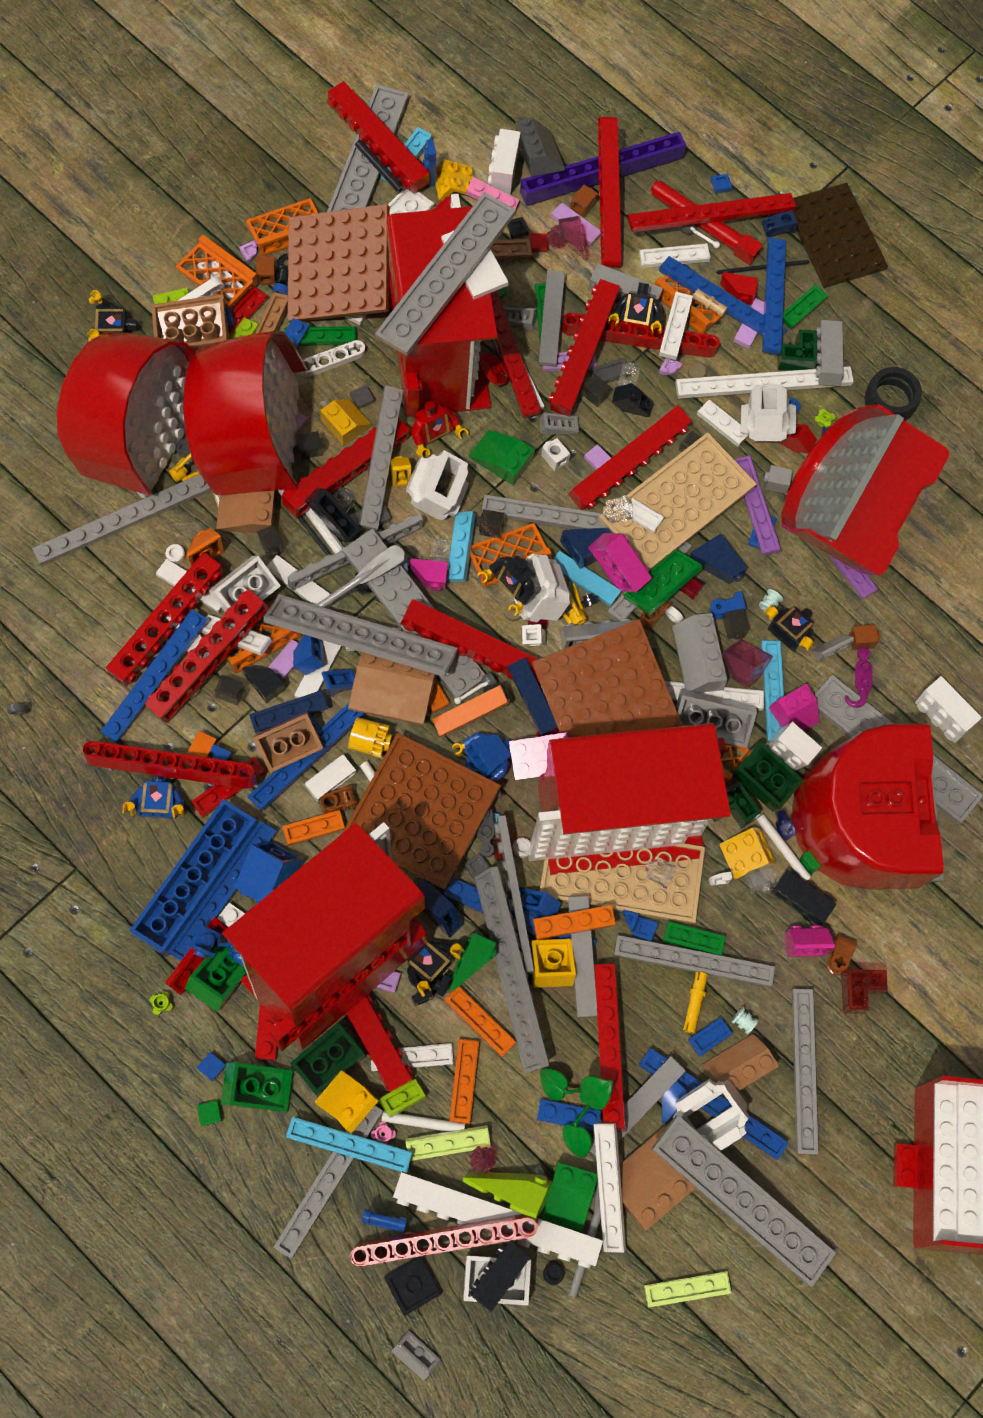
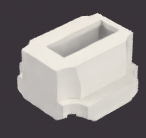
(768, 414)
(425, 479)
(550, 593)
(726, 1126)

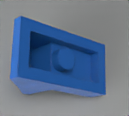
(338, 680)

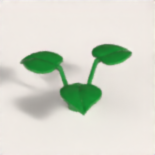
(593, 1092)

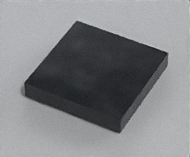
(412, 1285)

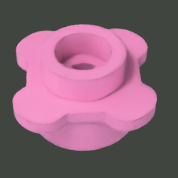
(389, 1134)

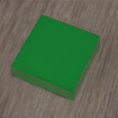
(810, 862)
(209, 1113)

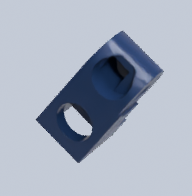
(780, 224)

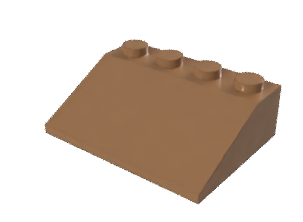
(192, 321)
(246, 511)
(391, 690)
(650, 1185)

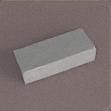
(832, 647)
(416, 1355)

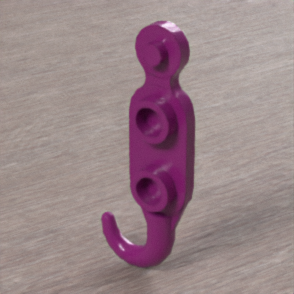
(863, 678)

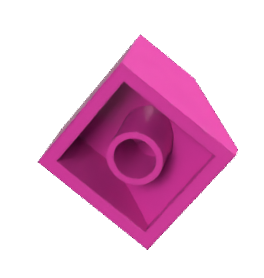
(797, 707)
(808, 942)

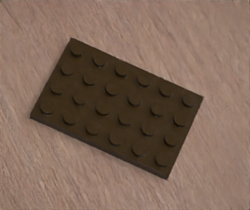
(837, 236)

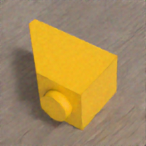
(400, 471)

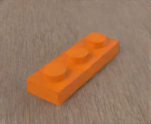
(313, 828)

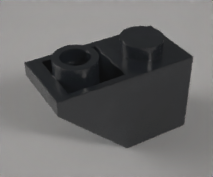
(632, 400)

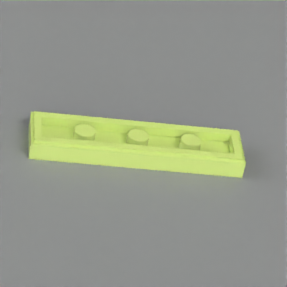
(448, 1142)
(687, 1289)

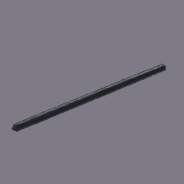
(759, 267)
(311, 532)

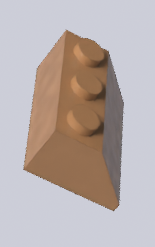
(288, 741)
(741, 1063)

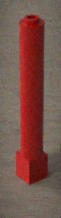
(744, 247)

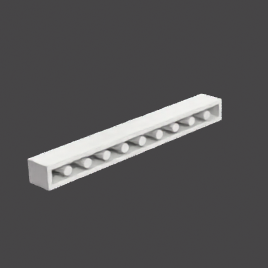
(472, 1209)

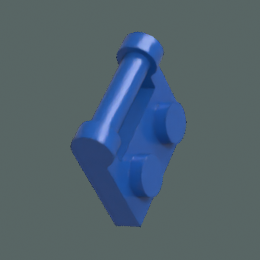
(386, 1222)

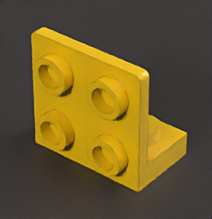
(452, 178)
(747, 852)
(347, 1101)

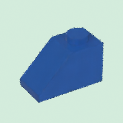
(308, 655)
(539, 902)

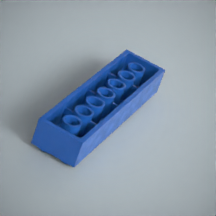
(193, 877)

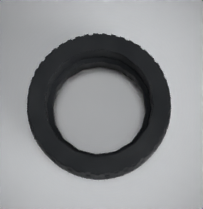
(902, 379)

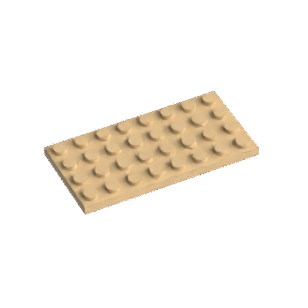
(688, 495)
(629, 887)

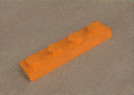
(574, 922)

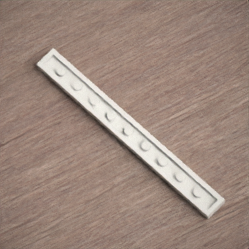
(746, 382)

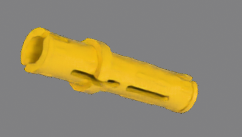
(697, 994)

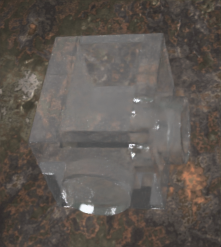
(761, 879)

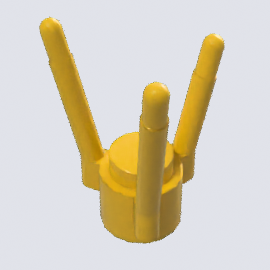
(179, 472)
(577, 614)

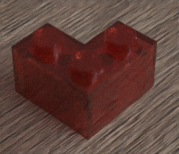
(857, 986)

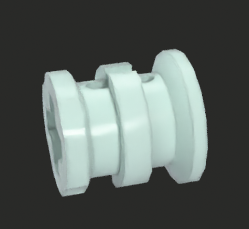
(771, 599)
(744, 1020)

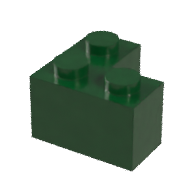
(801, 354)
(741, 805)

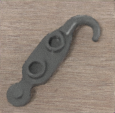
(486, 832)

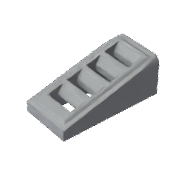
(525, 312)
(558, 429)

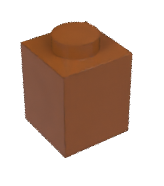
(584, 200)
(265, 270)
(864, 637)

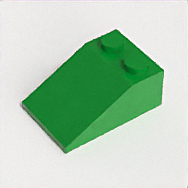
(503, 455)
(476, 954)
(216, 978)
(256, 1087)
(569, 1197)

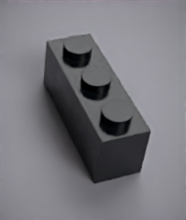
(332, 515)
(804, 897)
(499, 1275)

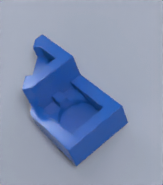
(640, 927)
(669, 1099)

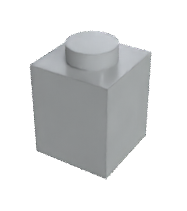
(777, 479)

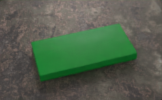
(666, 580)

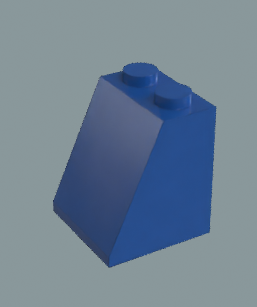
(265, 869)

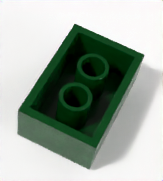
(766, 776)
(326, 1058)

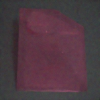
(573, 234)
(746, 662)

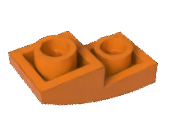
(201, 745)

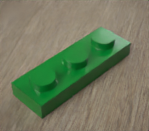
(804, 306)
(694, 938)

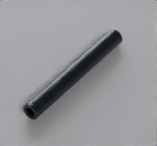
(380, 167)

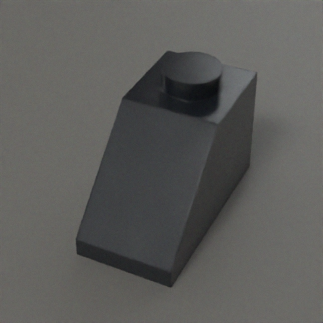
(265, 682)

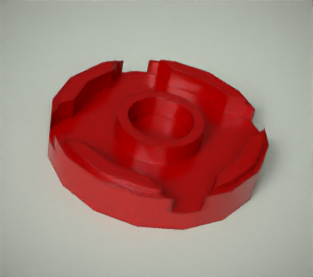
(493, 369)

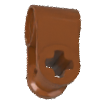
(660, 612)
(340, 800)
(841, 953)

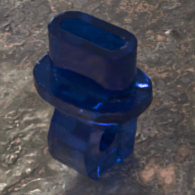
(783, 822)

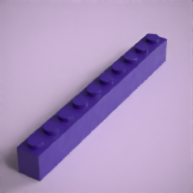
(587, 171)

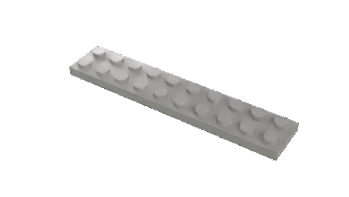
(359, 175)
(445, 274)
(395, 592)
(361, 635)
(952, 792)
(511, 970)
(743, 1201)

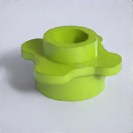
(824, 418)
(155, 1000)

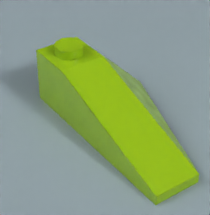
(523, 1191)

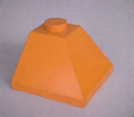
(207, 542)

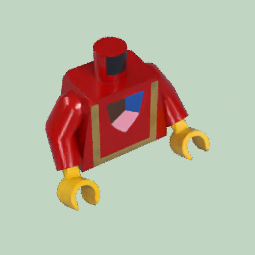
(433, 423)

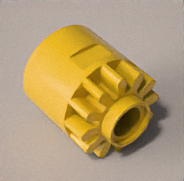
(370, 737)

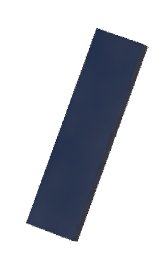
(532, 696)
(279, 713)

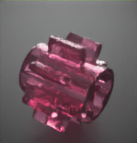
(554, 239)
(482, 1159)

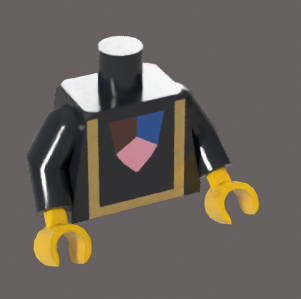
(639, 308)
(109, 317)
(515, 577)
(791, 626)
(431, 963)

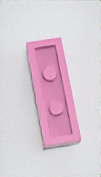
(477, 188)

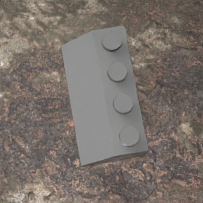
(574, 634)
(699, 654)
(731, 718)

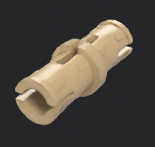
(710, 302)

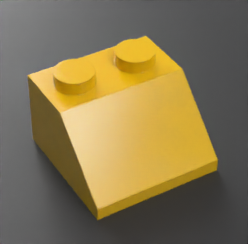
(344, 420)
(552, 963)

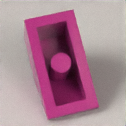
(430, 573)

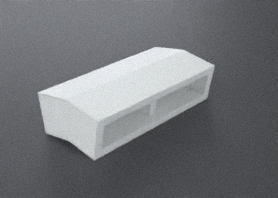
(330, 777)

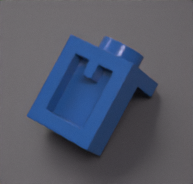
(203, 941)

